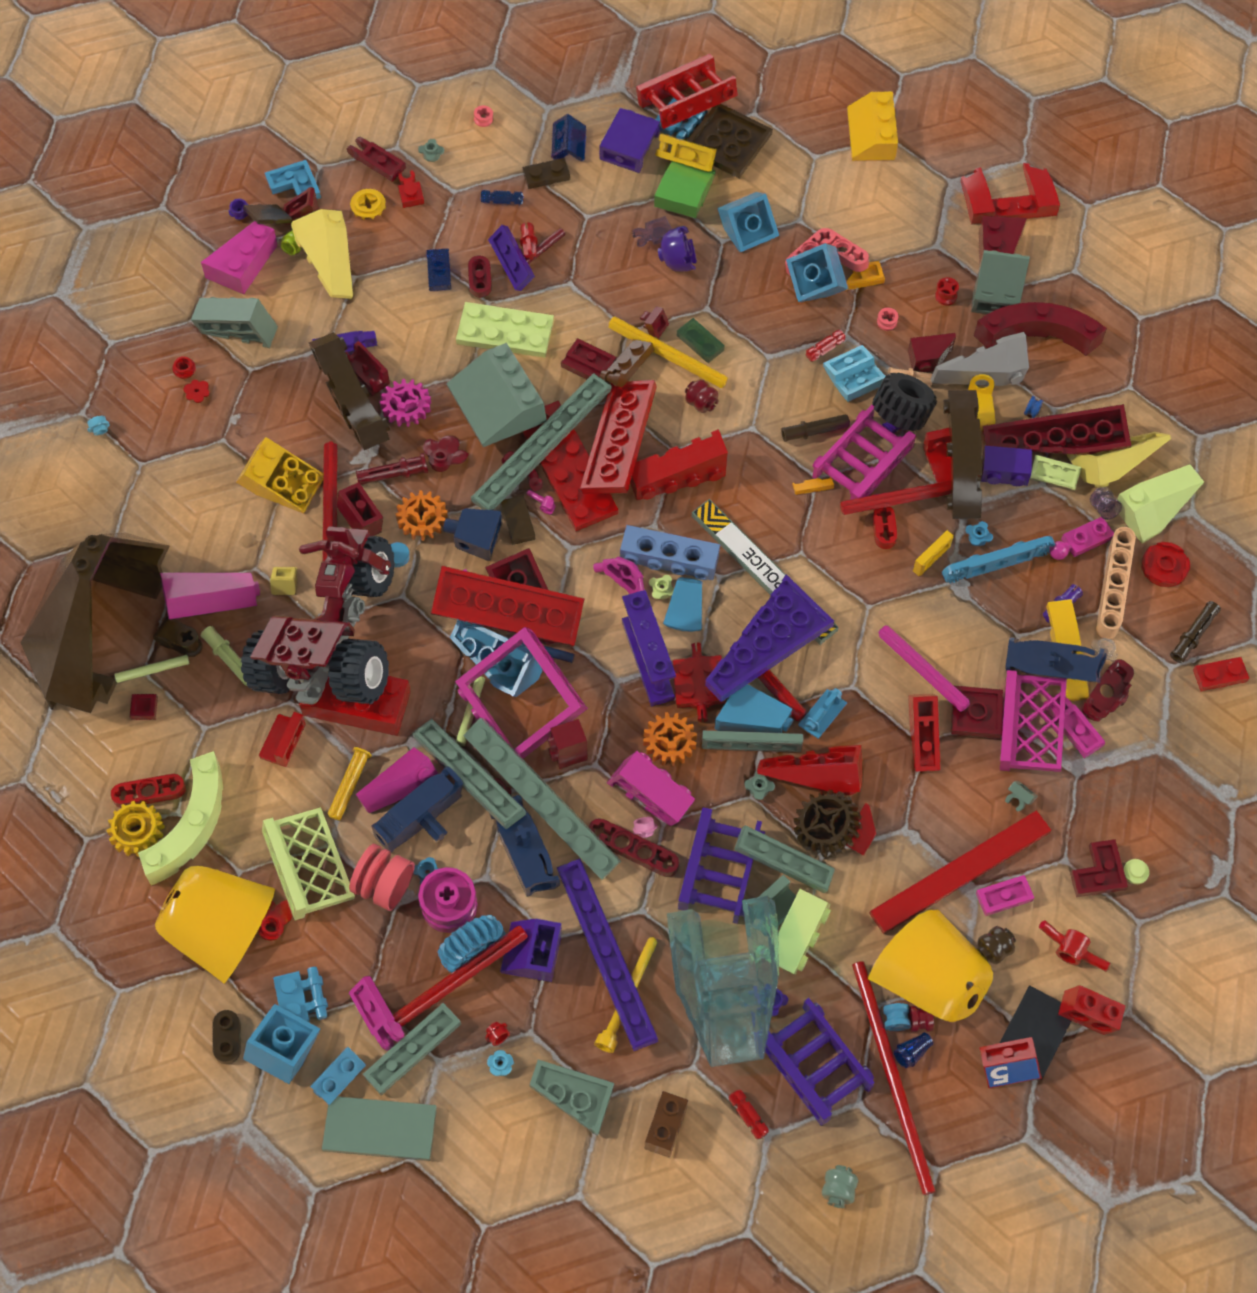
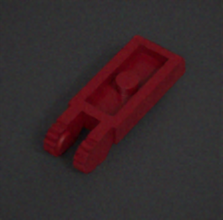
(377, 158)

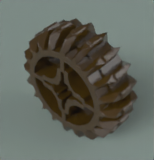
(808, 834)

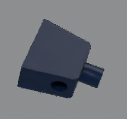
(475, 531)

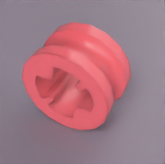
(483, 122)
(883, 323)

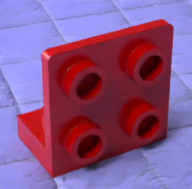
(935, 451)

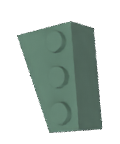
(236, 318)

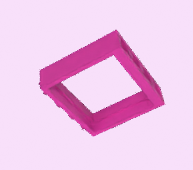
(528, 637)

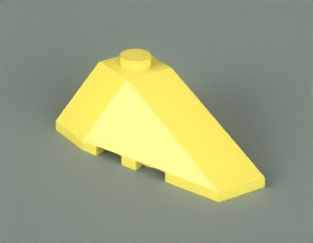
(326, 244)
(1111, 465)

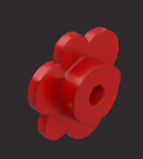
(196, 390)

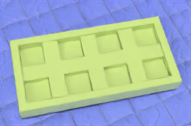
(492, 326)

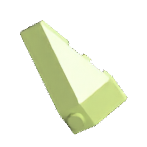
(1156, 501)

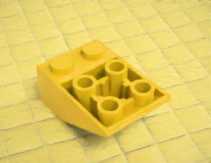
(280, 476)

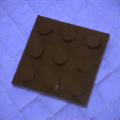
(733, 136)

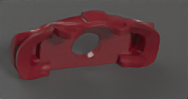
(1118, 678)

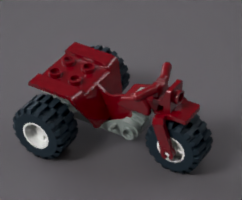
(320, 647)

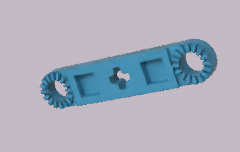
(999, 559)

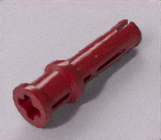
(404, 468)

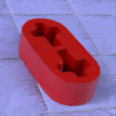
(879, 527)

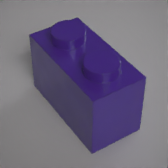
(1006, 465)

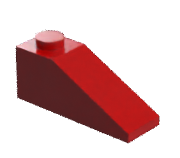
(924, 731)

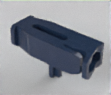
(1055, 660)
(419, 811)
(527, 854)

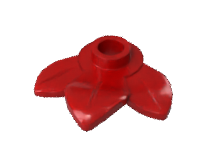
(277, 917)

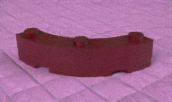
(1041, 320)

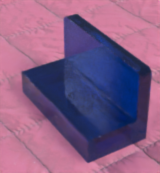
(568, 138)

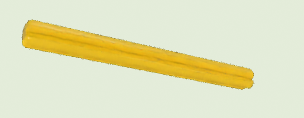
(669, 353)

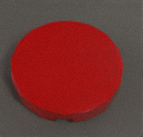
(1165, 564)

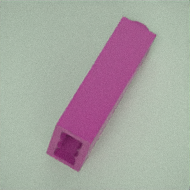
(207, 592)

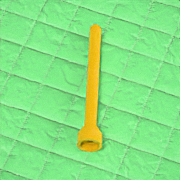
(606, 1040)

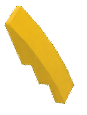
(1065, 630)

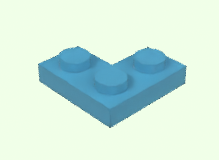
(292, 176)

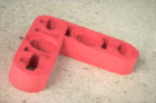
(837, 240)

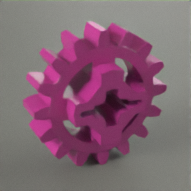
(403, 400)

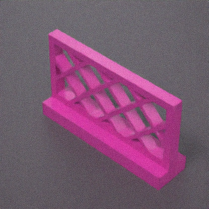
(1012, 715)

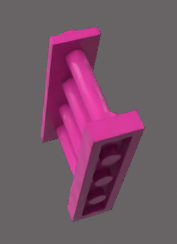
(872, 475)

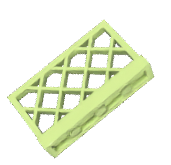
(285, 862)

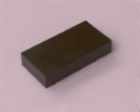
(518, 520)

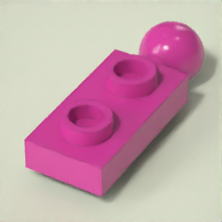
(1082, 539)

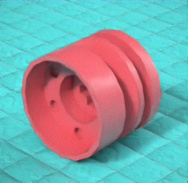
(381, 877)

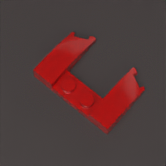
(1040, 203)

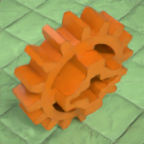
(433, 515)
(668, 748)

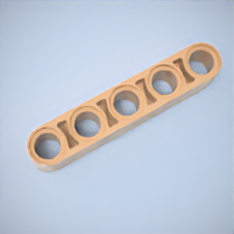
(1110, 591)

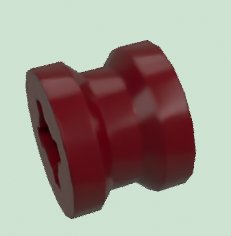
(920, 1019)

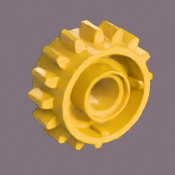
(126, 819)

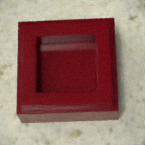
(143, 706)

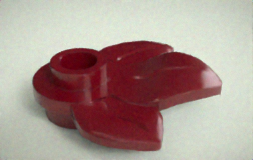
(444, 453)

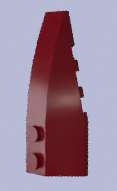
(1065, 433)

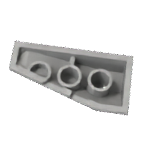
(1003, 362)

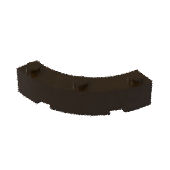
(348, 393)
(964, 453)

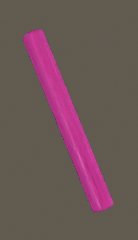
(925, 669)

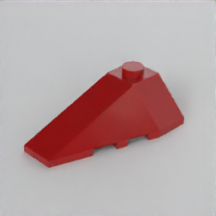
(834, 770)

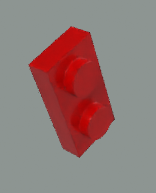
(1221, 674)

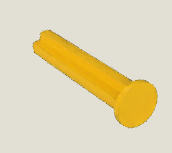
(348, 783)

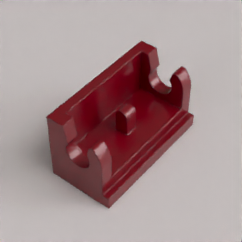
(368, 369)

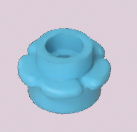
(98, 425)
(500, 1070)

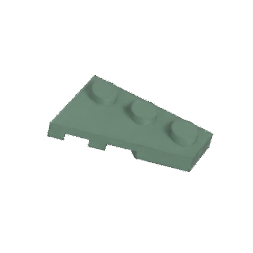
(574, 1093)

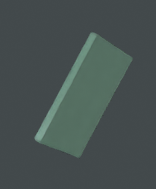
(379, 1128)

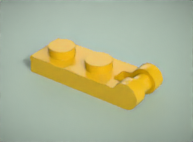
(686, 152)

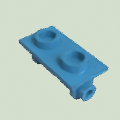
(823, 712)
(338, 1076)

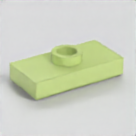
(1055, 472)

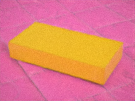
(933, 553)

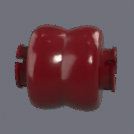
(701, 396)

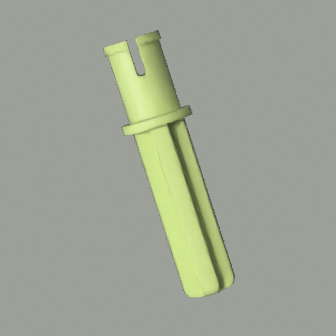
(223, 650)

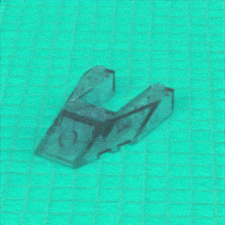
(732, 994)

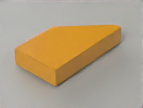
(871, 276)

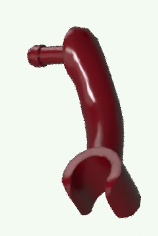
(534, 480)

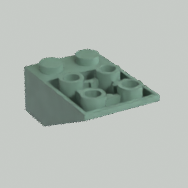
(999, 281)

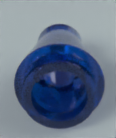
(912, 1050)

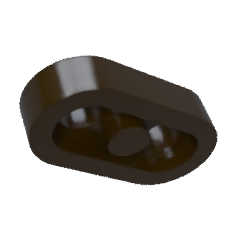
(226, 1035)

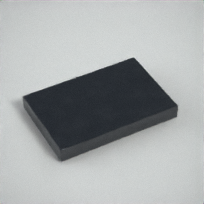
(1038, 1019)

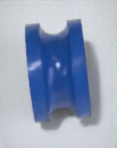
(1033, 407)

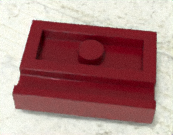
(586, 359)

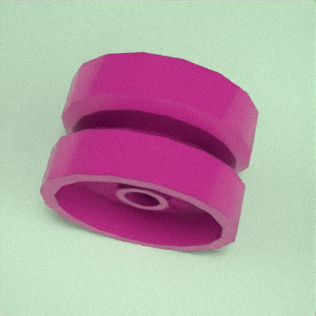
(448, 885)

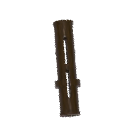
(1190, 639)

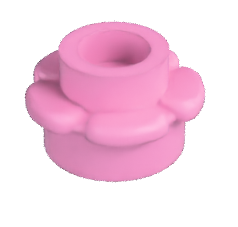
(644, 827)

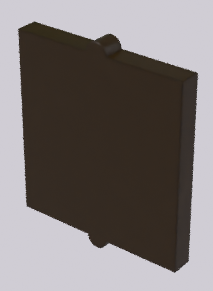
(267, 214)

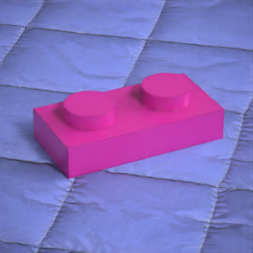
(1004, 895)

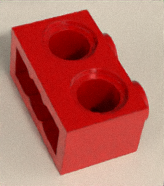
(1092, 1010)

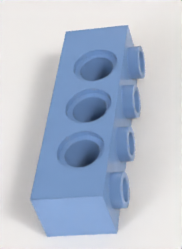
(662, 543)

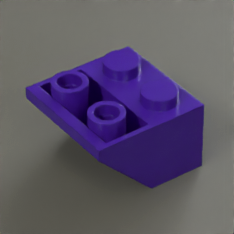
(537, 954)

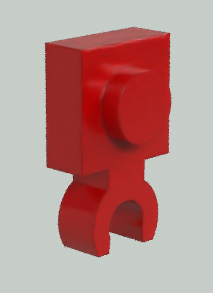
(410, 191)

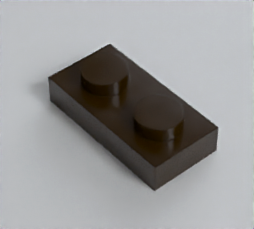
(546, 173)

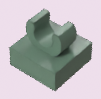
(1022, 793)

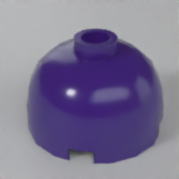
(677, 250)

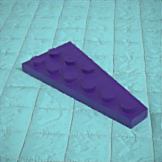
(773, 634)

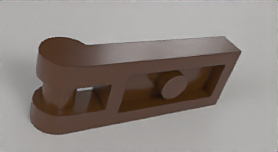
(627, 363)

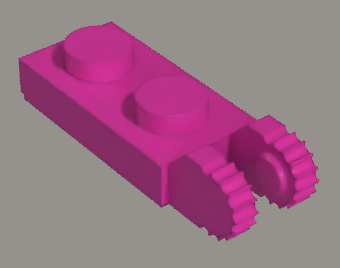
(1078, 729)
(376, 1013)

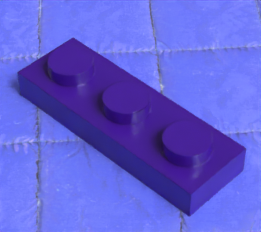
(511, 257)

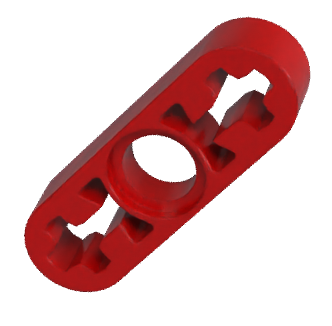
(165, 780)

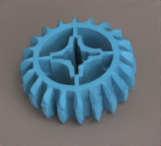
(469, 941)

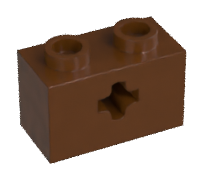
(666, 1124)

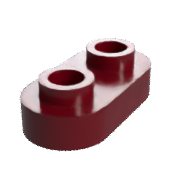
(479, 278)

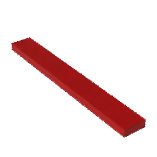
(960, 872)

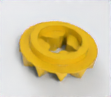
(373, 197)

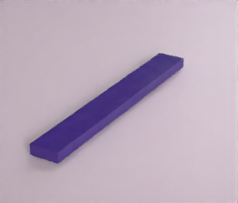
(607, 955)

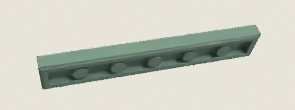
(474, 777)

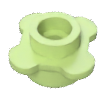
(657, 592)

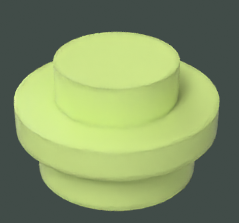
(1136, 871)

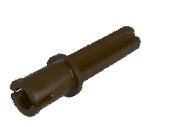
(816, 427)

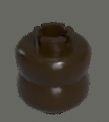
(996, 944)

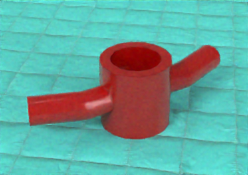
(1073, 947)

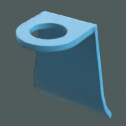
(685, 606)

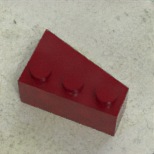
(1000, 234)

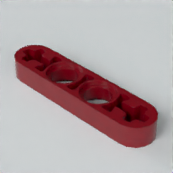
(636, 843)

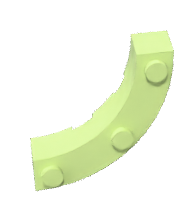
(193, 828)

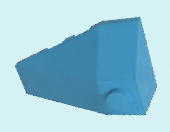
(509, 675)

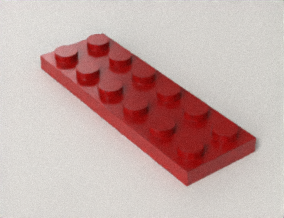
(618, 438)
(565, 472)
(507, 605)

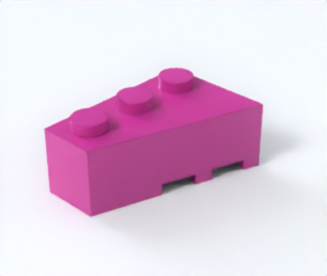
(241, 257)
(652, 787)

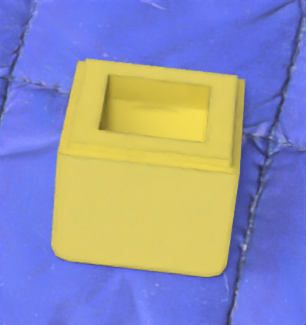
(283, 580)

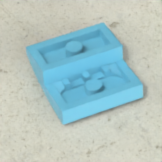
(854, 373)

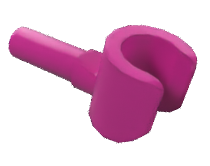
(547, 503)

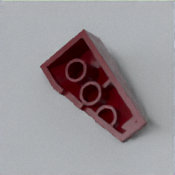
(519, 569)

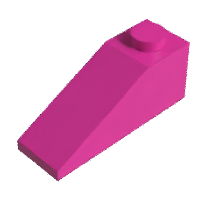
(397, 781)

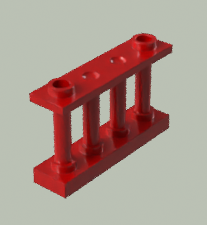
(680, 79)

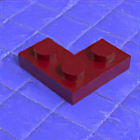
(1106, 874)

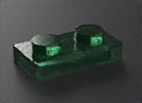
(700, 340)

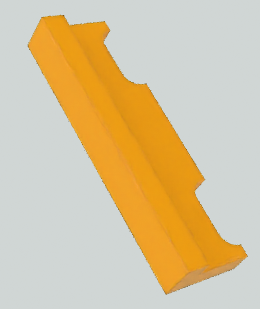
(813, 485)

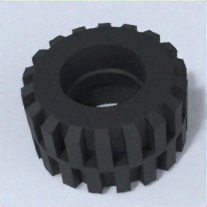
(904, 401)

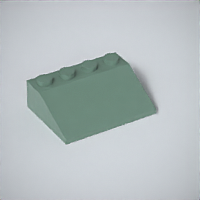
(497, 396)

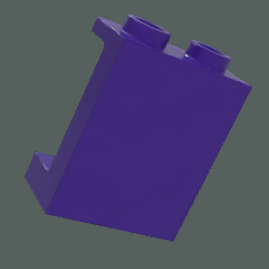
(628, 140)

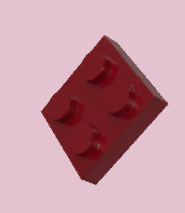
(983, 714)

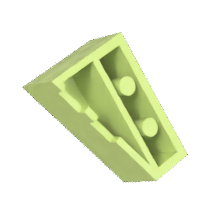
(800, 930)

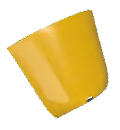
(213, 917)
(931, 966)

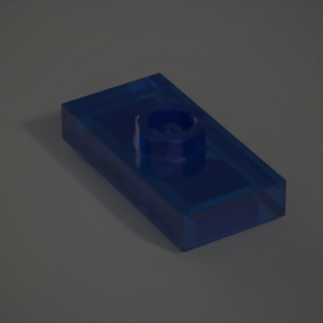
(439, 269)

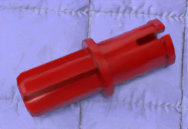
(528, 241)

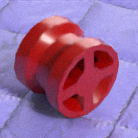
(951, 287)

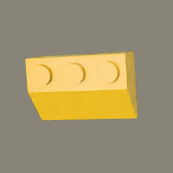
(873, 127)

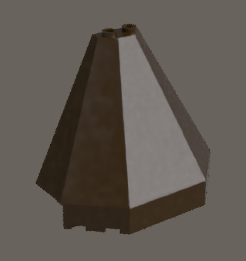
(61, 629)

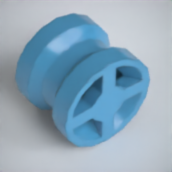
(897, 1017)

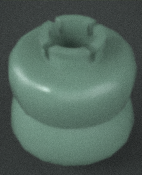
(840, 1186)

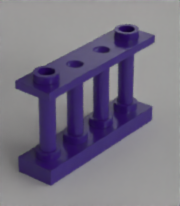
(648, 648)
(697, 872)
(805, 1085)

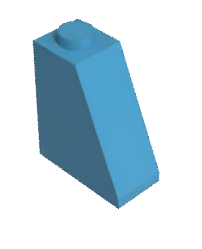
(753, 712)

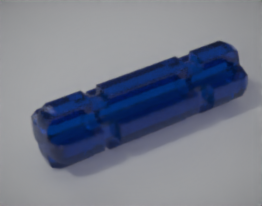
(502, 197)

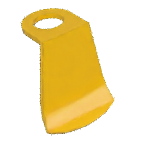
(985, 400)

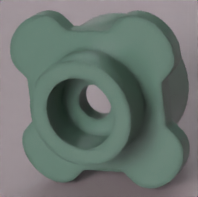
(431, 150)
(759, 792)

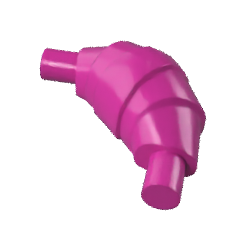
(622, 572)

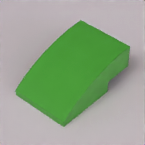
(683, 189)

